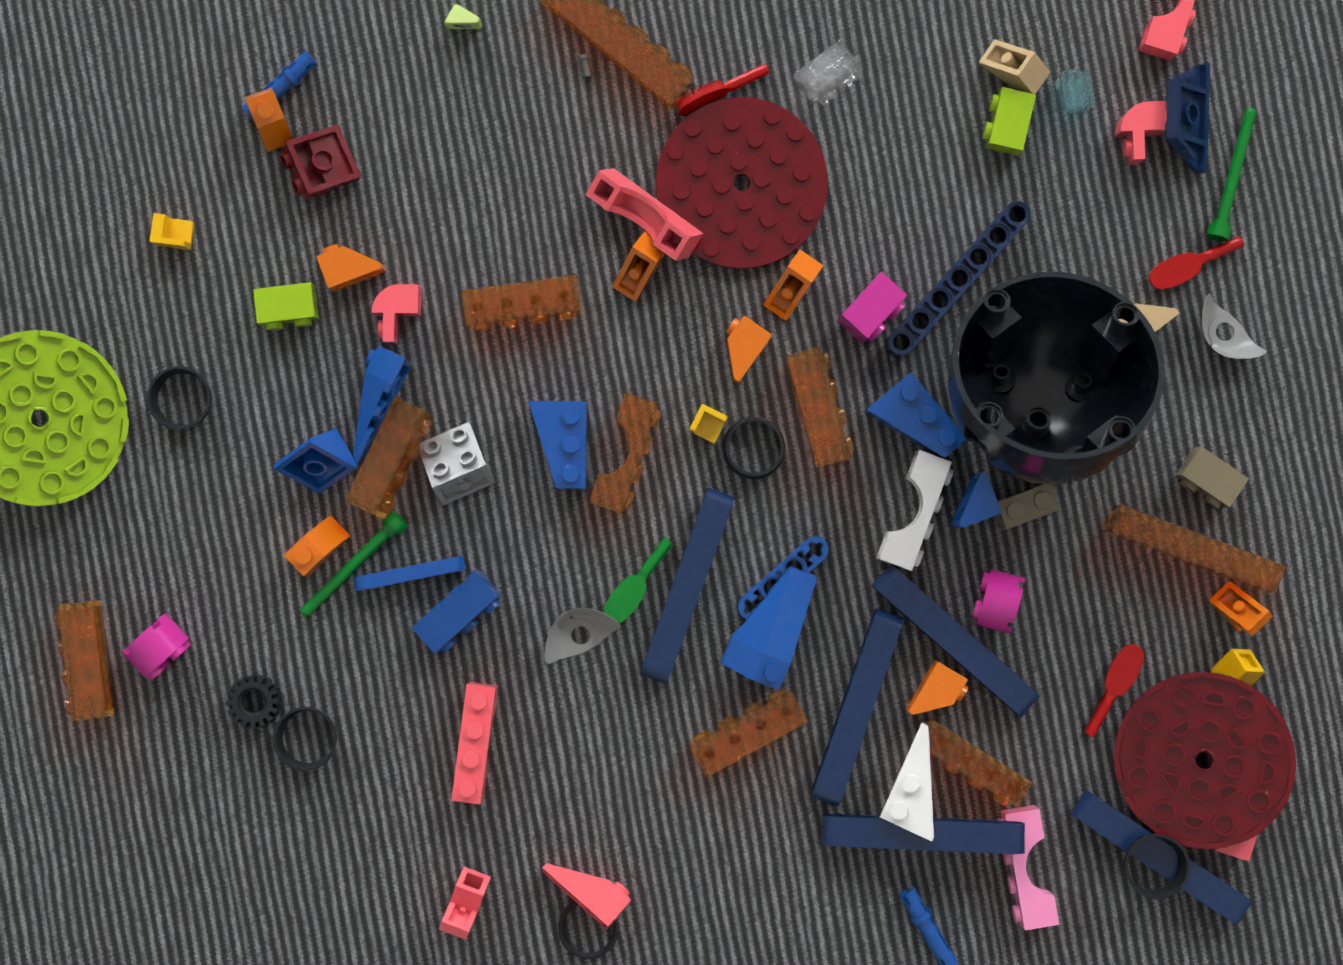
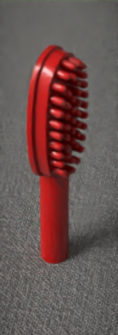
(718, 90)
(1186, 265)
(1118, 681)

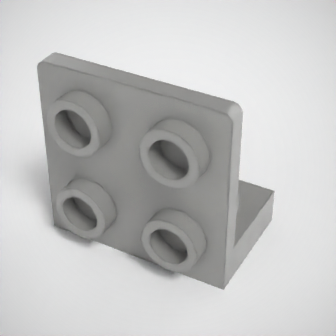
(455, 464)

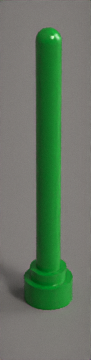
(1219, 228)
(393, 524)

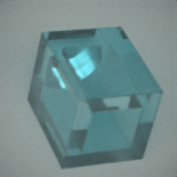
(1074, 91)

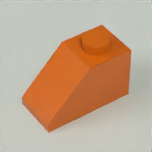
(269, 119)
(346, 267)
(638, 267)
(793, 285)
(745, 345)
(317, 546)
(938, 689)

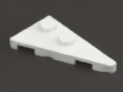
(911, 797)

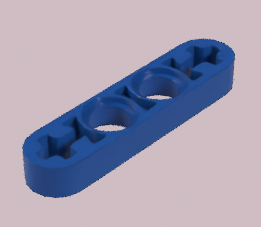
(780, 569)
(409, 573)

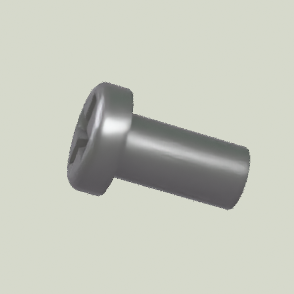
(585, 64)

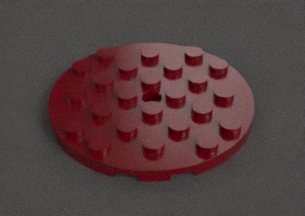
(777, 158)
(1249, 768)

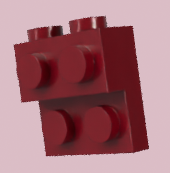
(319, 162)

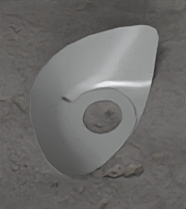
(1239, 346)
(559, 641)

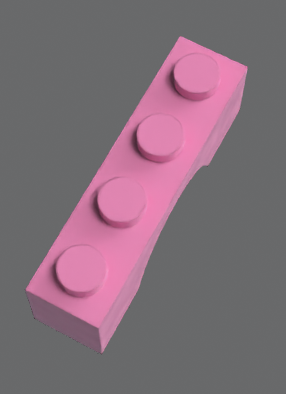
(1034, 905)

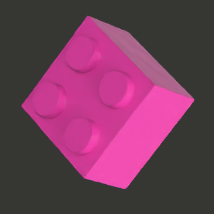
(876, 303)

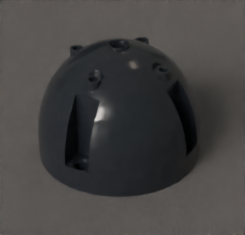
(1055, 360)

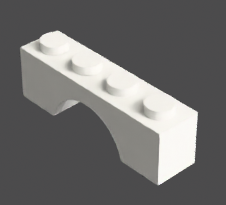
(928, 476)

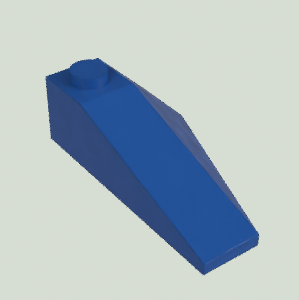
(381, 384)
(768, 638)

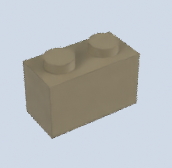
(1211, 478)
(1027, 506)

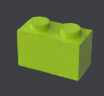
(1009, 121)
(286, 305)

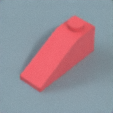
(594, 894)

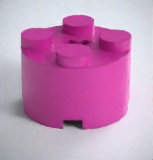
(999, 600)
(153, 647)

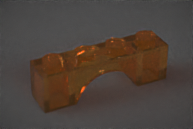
(613, 489)

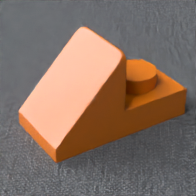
(1240, 609)

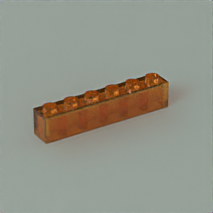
(625, 47)
(1194, 549)

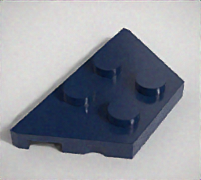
(1189, 116)

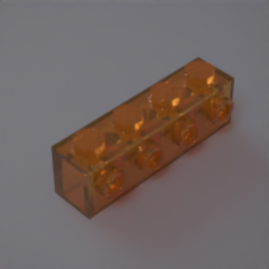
(521, 302)
(818, 407)
(390, 458)
(85, 660)
(748, 732)
(977, 765)

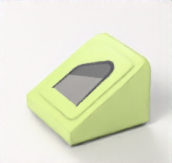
(462, 19)

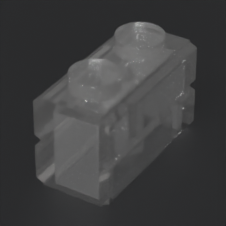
(827, 73)

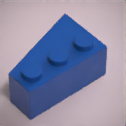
(918, 417)
(564, 440)
(458, 612)

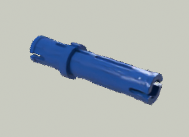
(289, 77)
(923, 920)

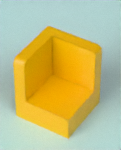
(171, 232)
(708, 423)
(1240, 665)

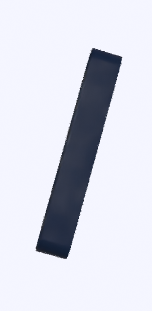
(970, 272)
(687, 585)
(955, 641)
(856, 707)
(949, 834)
(1160, 857)

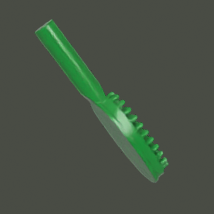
(632, 589)

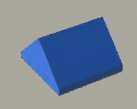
(318, 461)
(977, 502)

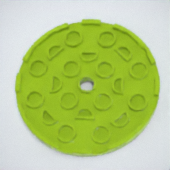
(83, 414)

